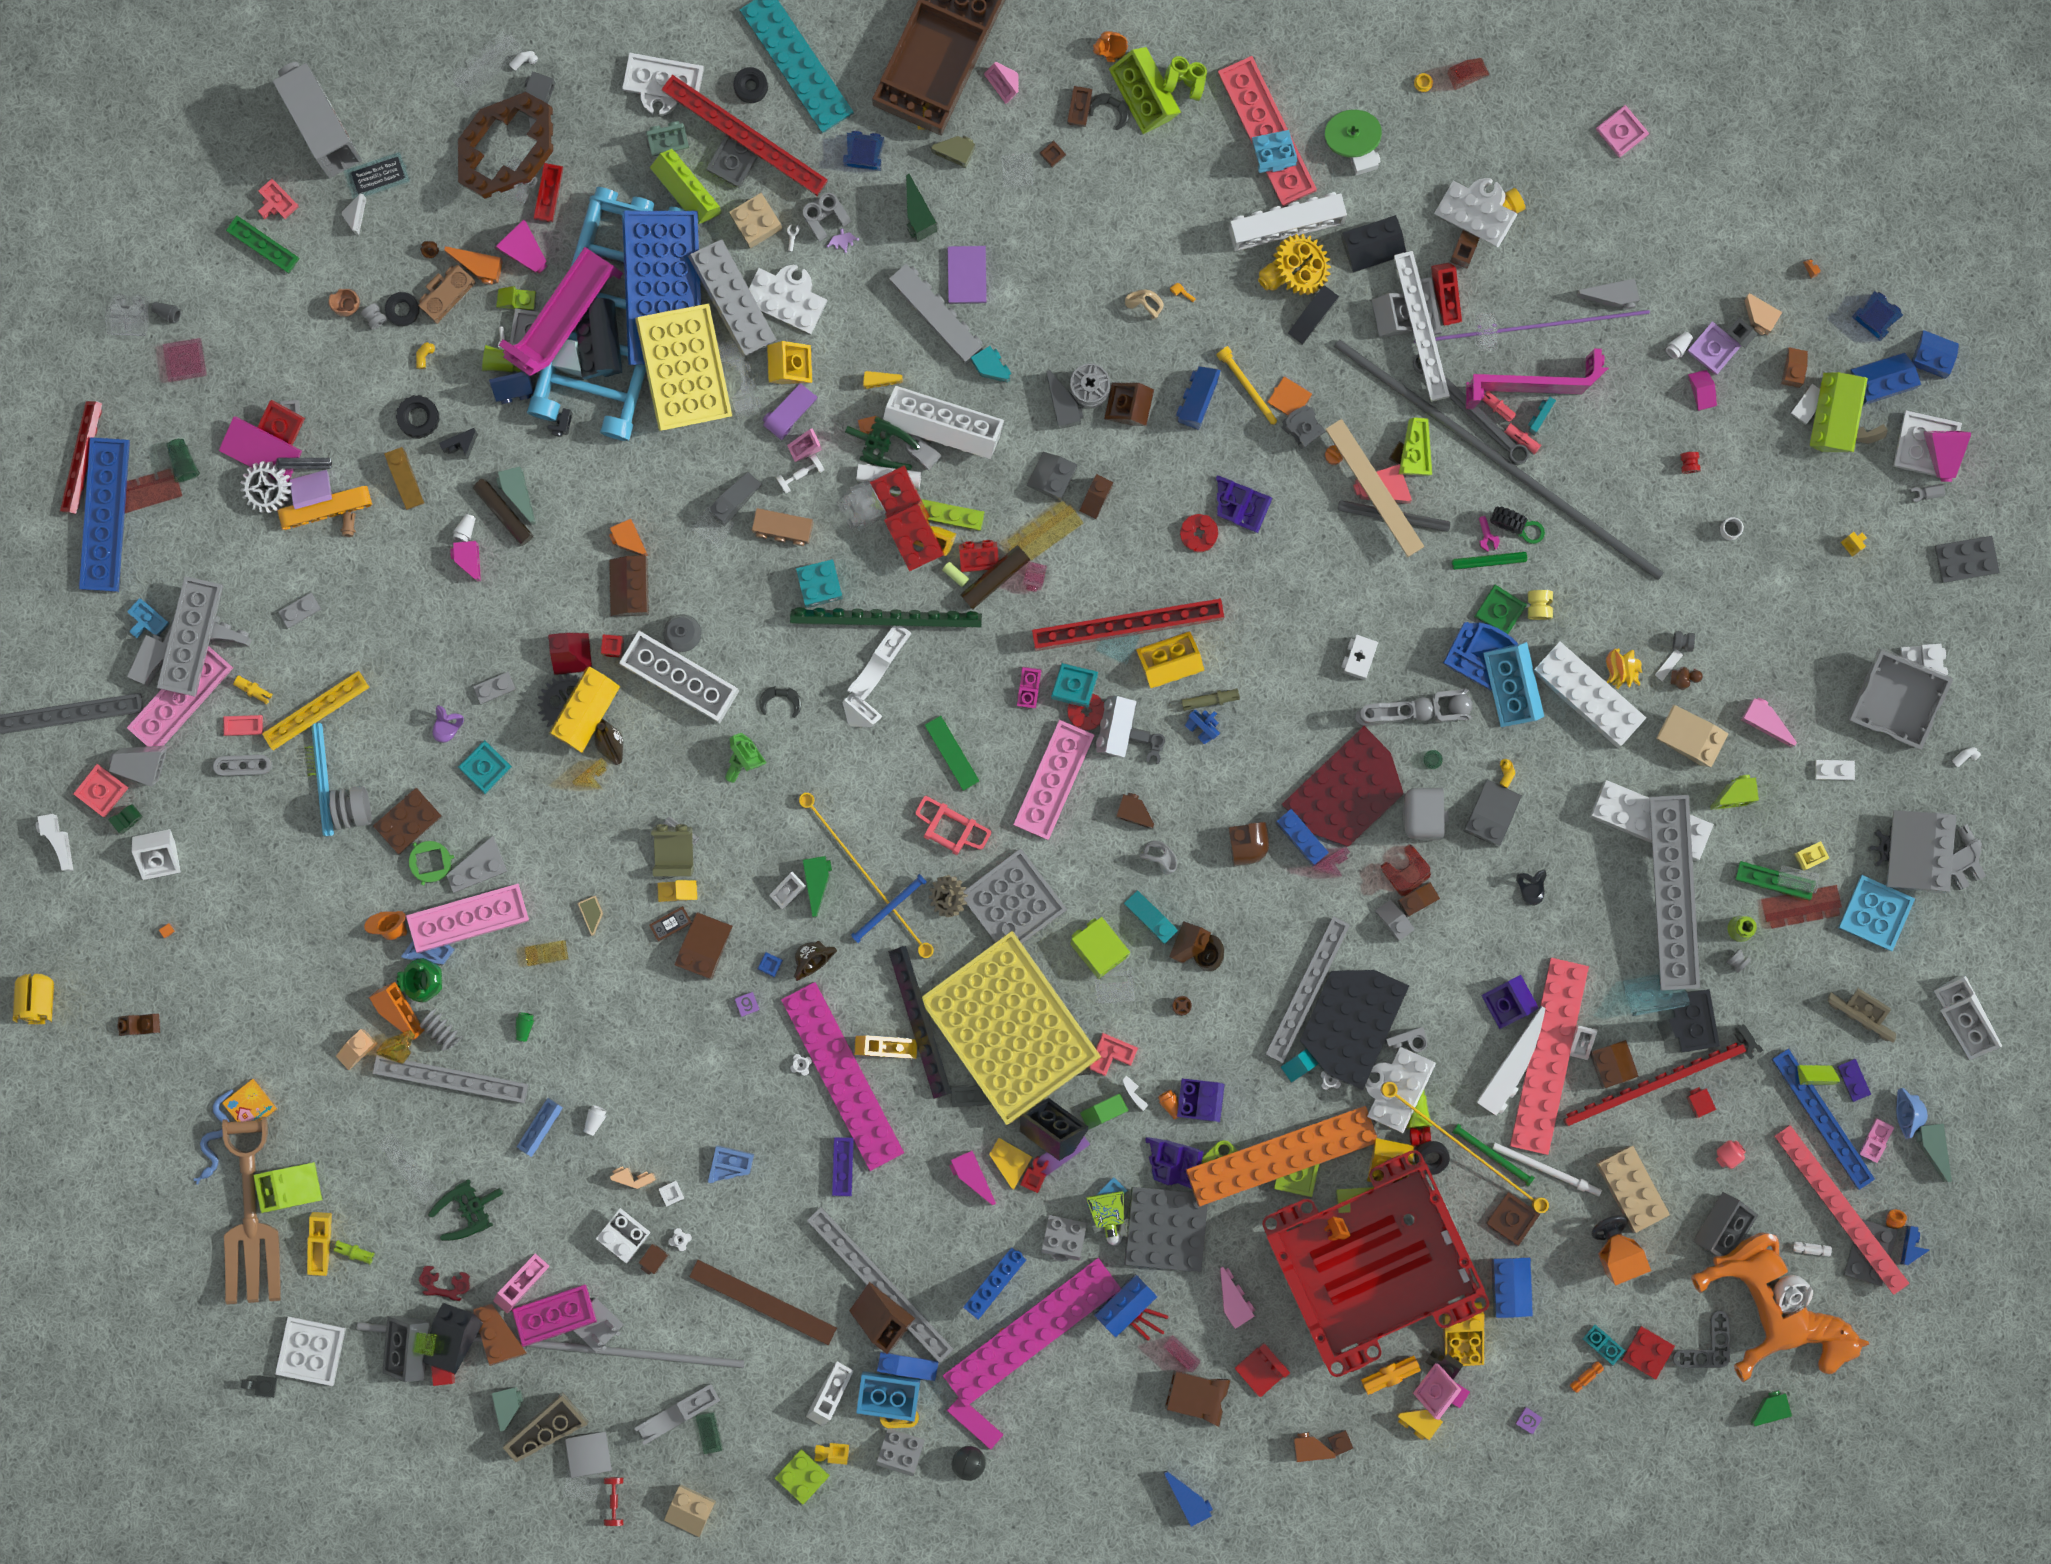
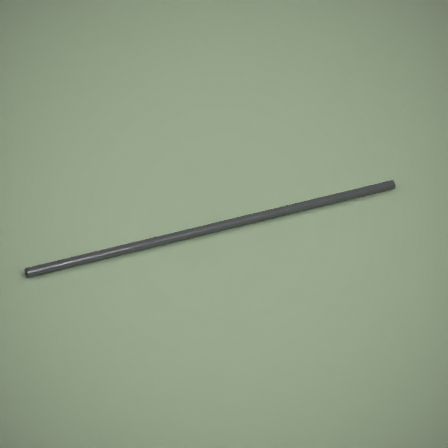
(1498, 459)

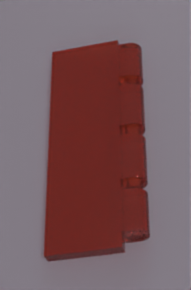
(151, 490)
(1793, 908)

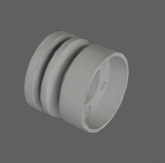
(1087, 396)
(345, 807)

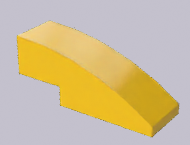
(319, 1243)

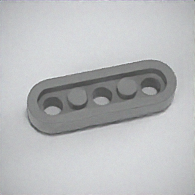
(234, 762)

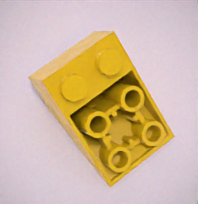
(1465, 1339)

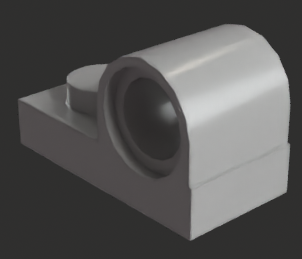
(1397, 1041)

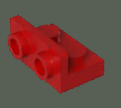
(978, 555)

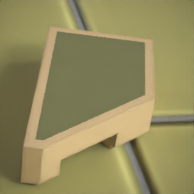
(592, 913)

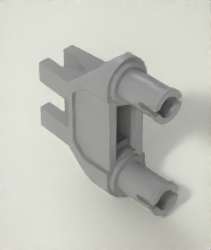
(1967, 858)

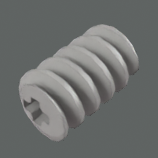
(440, 1031)

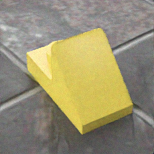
(1811, 856)

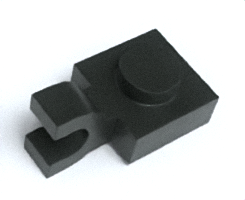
(1744, 1036)
(1448, 1363)
(264, 1386)

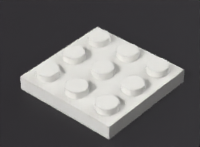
(1912, 448)
(310, 1351)

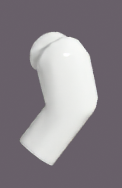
(523, 57)
(1965, 754)

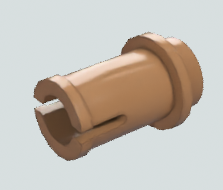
(348, 524)

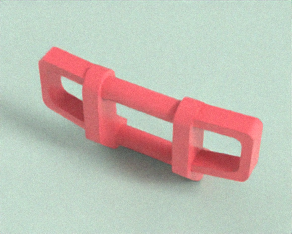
(956, 848)

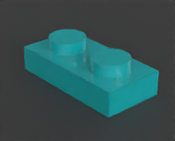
(1544, 408)

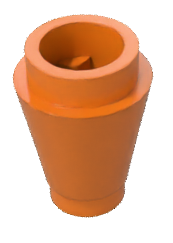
(1169, 1102)

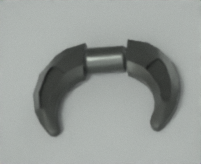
(1123, 108)
(770, 693)

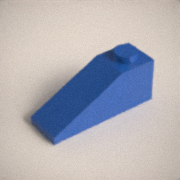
(907, 1366)
(1192, 1503)

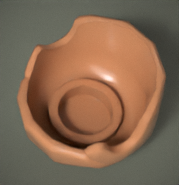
(337, 300)

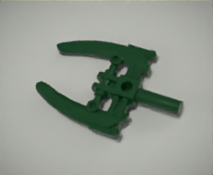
(874, 441)
(474, 1205)

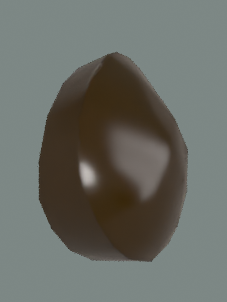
(1216, 955)

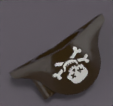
(609, 742)
(811, 958)

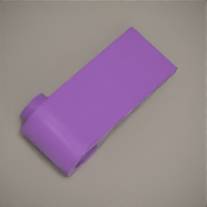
(789, 411)

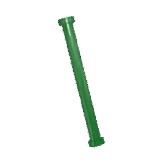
(1493, 1155)

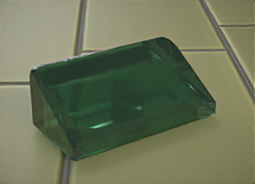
(709, 1433)

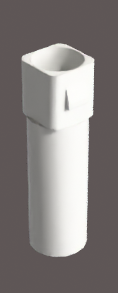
(870, 473)

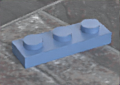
(539, 1127)

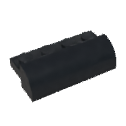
(599, 340)

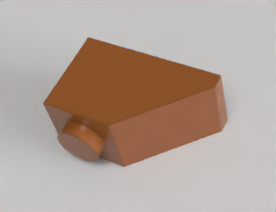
(1795, 367)
(1310, 1449)

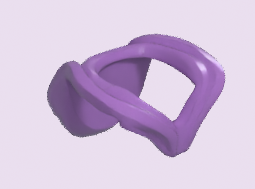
(443, 730)

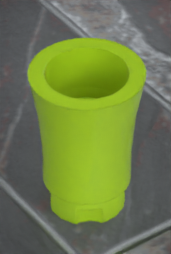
(494, 361)
(1735, 928)
(1416, 1120)

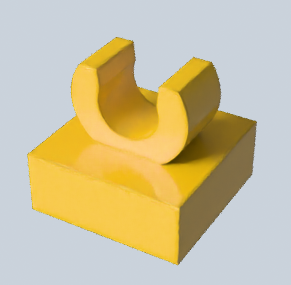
(1854, 543)

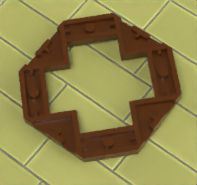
(504, 112)

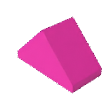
(1703, 389)

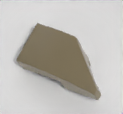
(1872, 436)

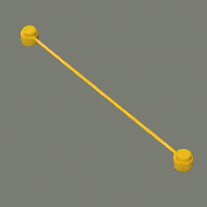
(807, 801)
(1390, 1090)

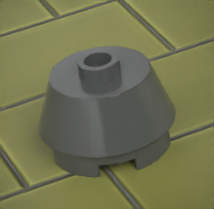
(682, 633)

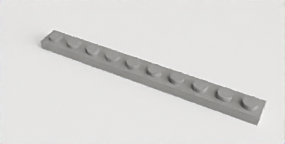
(871, 1273)

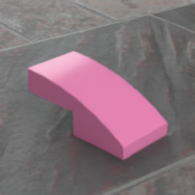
(1876, 1140)

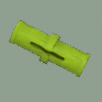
(354, 1252)

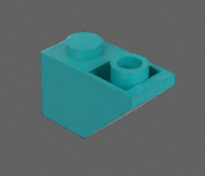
(989, 365)

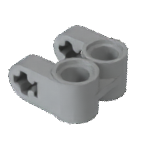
(823, 212)

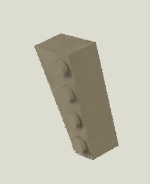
(548, 1426)

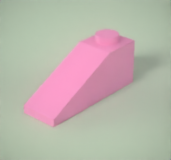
(1765, 719)
(520, 1283)

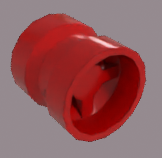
(1690, 462)
(1425, 1136)

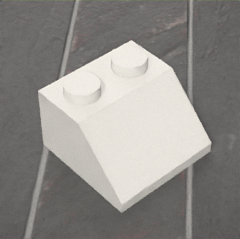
(155, 854)

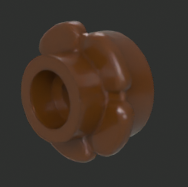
(429, 253)

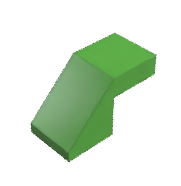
(1104, 1111)

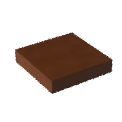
(1513, 1218)

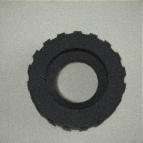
(403, 416)

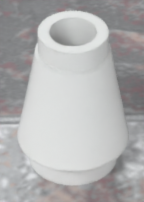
(1679, 345)
(464, 529)
(594, 1119)

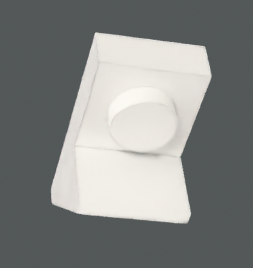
(787, 890)

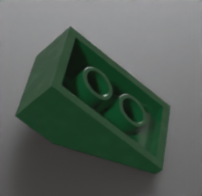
(920, 219)

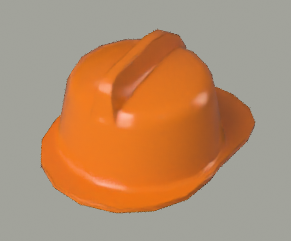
(388, 924)

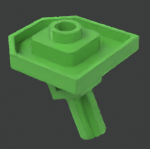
(744, 756)

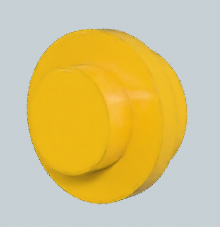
(1423, 82)

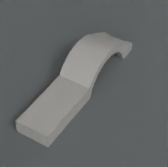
(677, 1414)

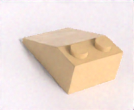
(1692, 736)

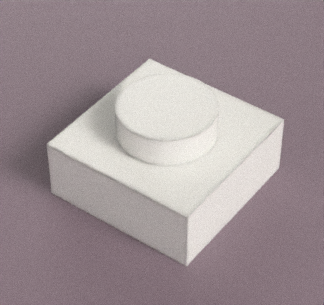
(671, 1193)

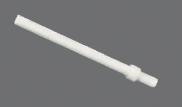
(1581, 1184)

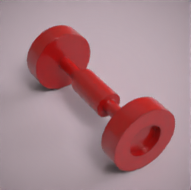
(613, 1501)

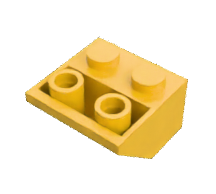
(1385, 1150)

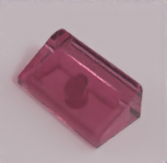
(1181, 1353)

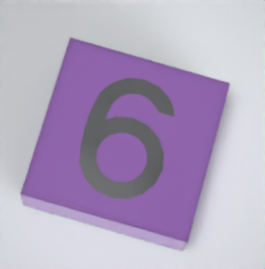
(747, 1004)
(1528, 1420)

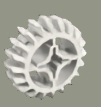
(266, 494)

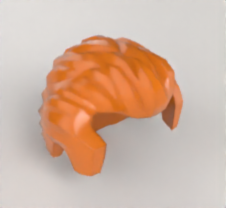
(1111, 45)

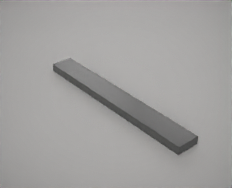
(71, 713)

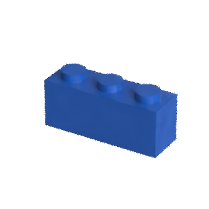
(1302, 837)

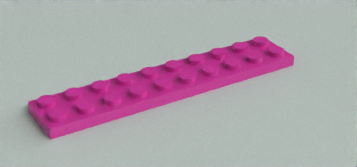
(842, 1076)
(1031, 1332)

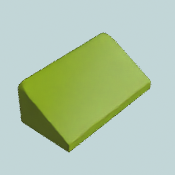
(1817, 1075)

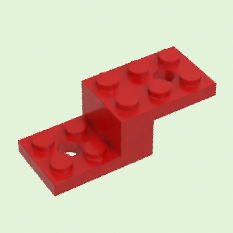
(907, 518)

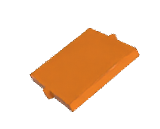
(1289, 396)

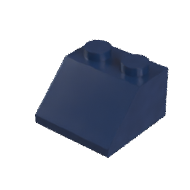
(512, 386)

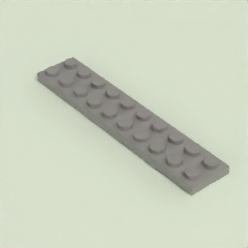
(1674, 892)

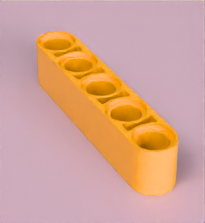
(343, 501)

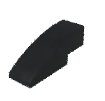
(1313, 314)

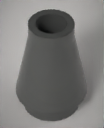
(168, 312)

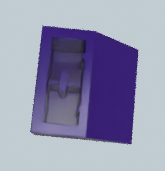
(1200, 1100)

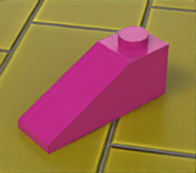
(970, 1172)

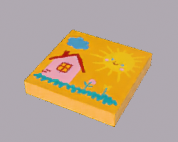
(249, 1103)

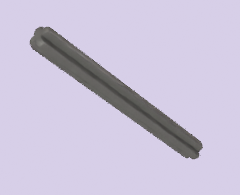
(1413, 519)

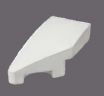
(1131, 1087)

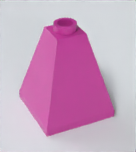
(523, 248)
(1947, 451)

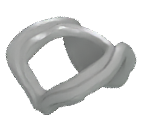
(1167, 862)

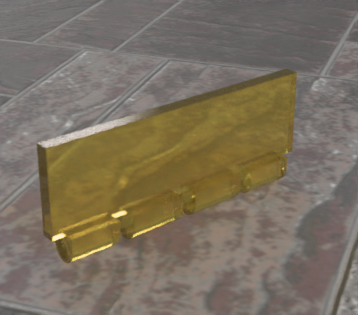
(1050, 532)

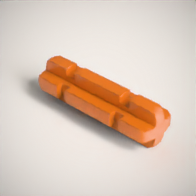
(1586, 1377)

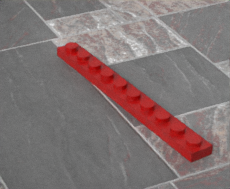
(744, 135)
(1661, 1080)

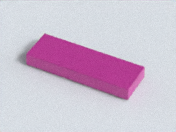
(975, 1423)

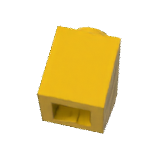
(1421, 1421)

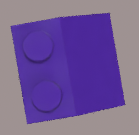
(1510, 1001)

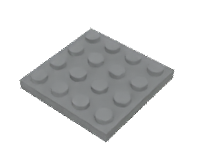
(1014, 899)

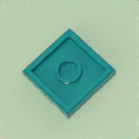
(1074, 685)
(484, 767)

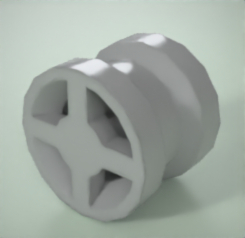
(1738, 960)

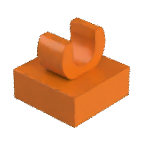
(1338, 1228)

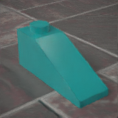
(1151, 917)

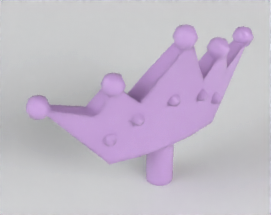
(842, 240)

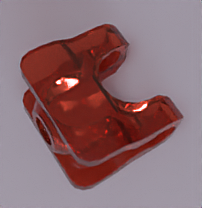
(1412, 876)

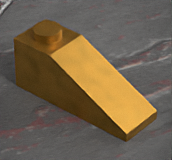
(404, 477)

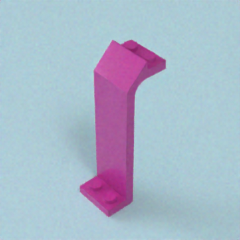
(560, 313)
(1535, 384)

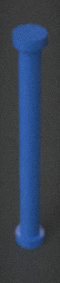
(888, 908)

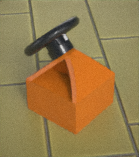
(1620, 1256)

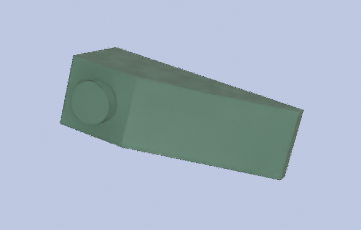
(514, 486)
(1934, 1145)

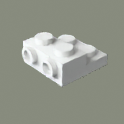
(1927, 655)

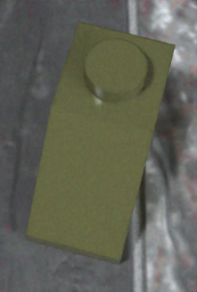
(955, 150)

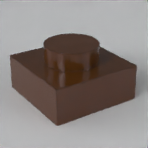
(1340, 1443)

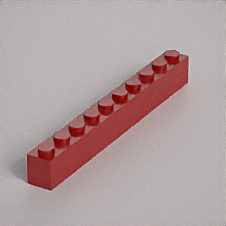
(1128, 624)

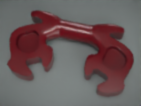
(427, 1280)

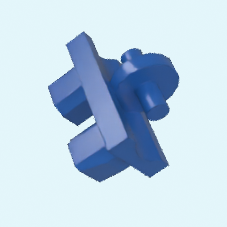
(1207, 725)

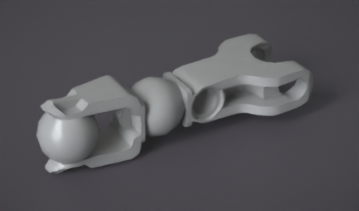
(1420, 709)

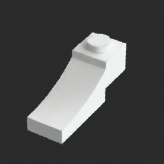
(49, 827)

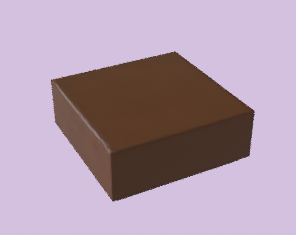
(1052, 154)

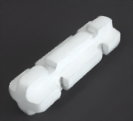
(1814, 1249)

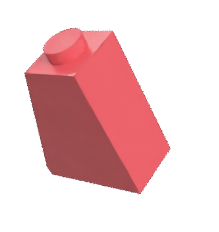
(1394, 483)

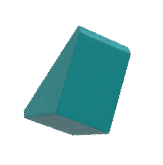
(1299, 1065)

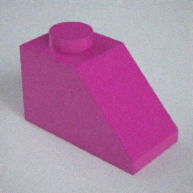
(467, 557)

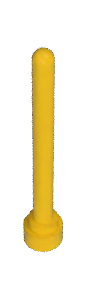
(1226, 356)

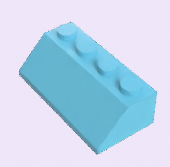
(1514, 685)

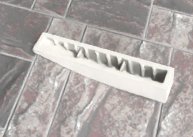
(1512, 1069)

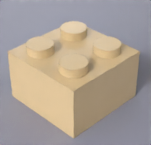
(755, 220)

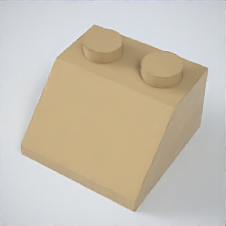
(689, 1510)

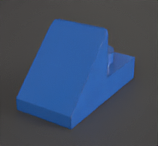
(1910, 1252)

